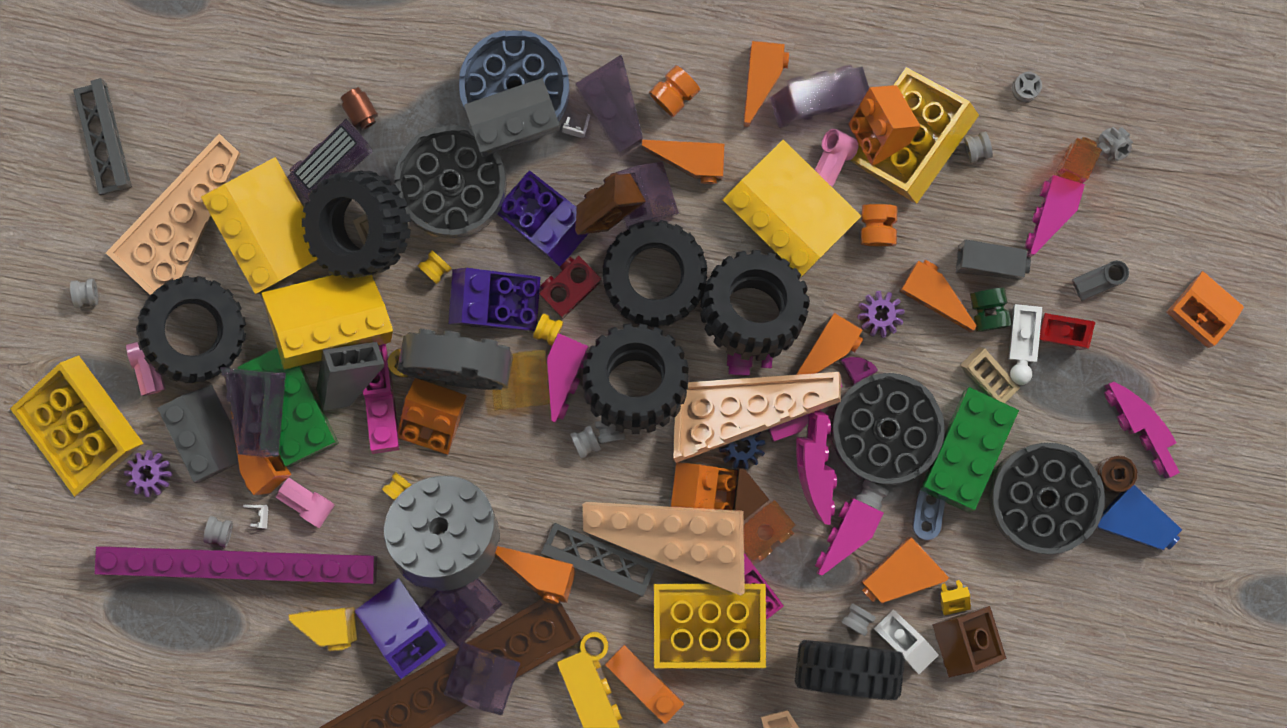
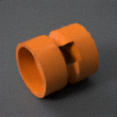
(674, 91)
(879, 225)

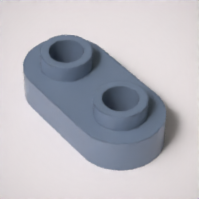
(927, 513)

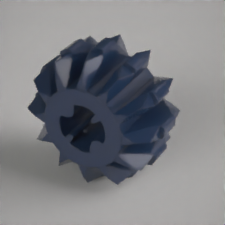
(741, 455)

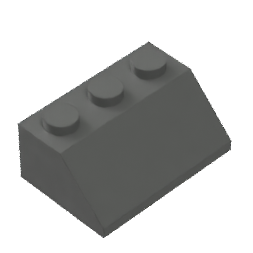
(512, 117)
(201, 432)

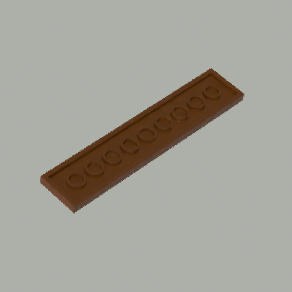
(419, 698)

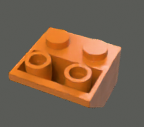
(883, 123)
(1206, 310)
(431, 416)
(703, 487)

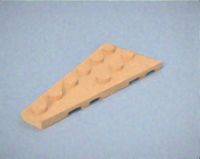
(170, 229)
(737, 408)
(687, 539)

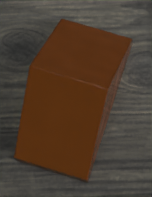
(748, 494)

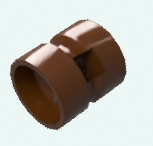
(1117, 473)

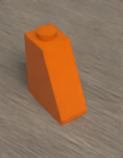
(903, 573)

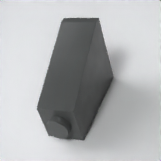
(992, 260)
(347, 373)

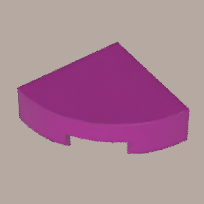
(858, 368)

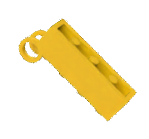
(588, 689)

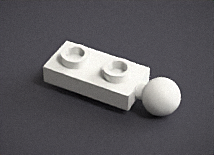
(1024, 341)

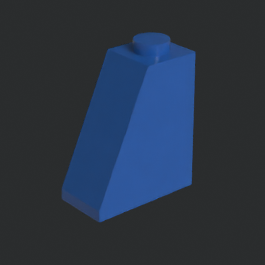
(1139, 520)

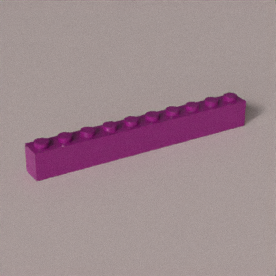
(236, 564)

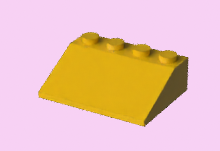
(943, 124)
(792, 207)
(261, 224)
(325, 316)
(76, 425)
(709, 626)

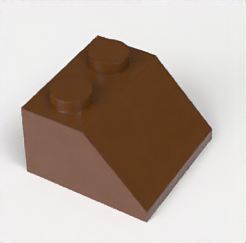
(608, 204)
(969, 642)

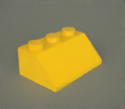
(328, 627)

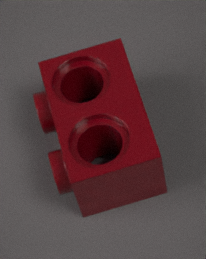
(575, 291)

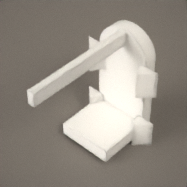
(575, 131)
(263, 513)

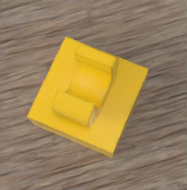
(955, 600)

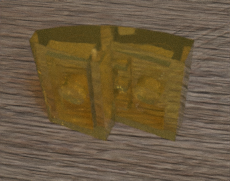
(527, 383)

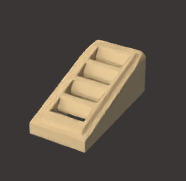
(973, 359)

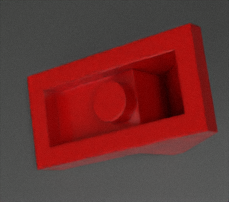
(1067, 331)

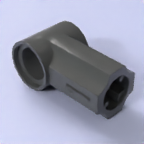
(1099, 280)

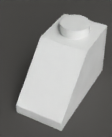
(907, 640)

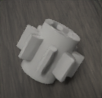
(1115, 143)

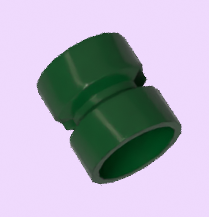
(988, 300)

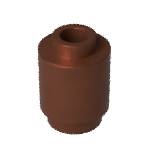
(359, 108)

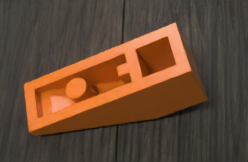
(764, 72)
(695, 159)
(934, 292)
(832, 345)
(262, 474)
(543, 575)
(645, 684)

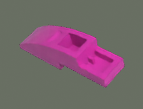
(382, 410)
(1138, 416)
(816, 477)

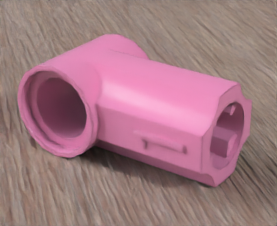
(837, 149)
(148, 379)
(310, 505)

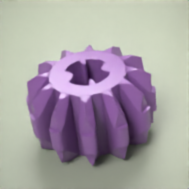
(871, 312)
(139, 477)

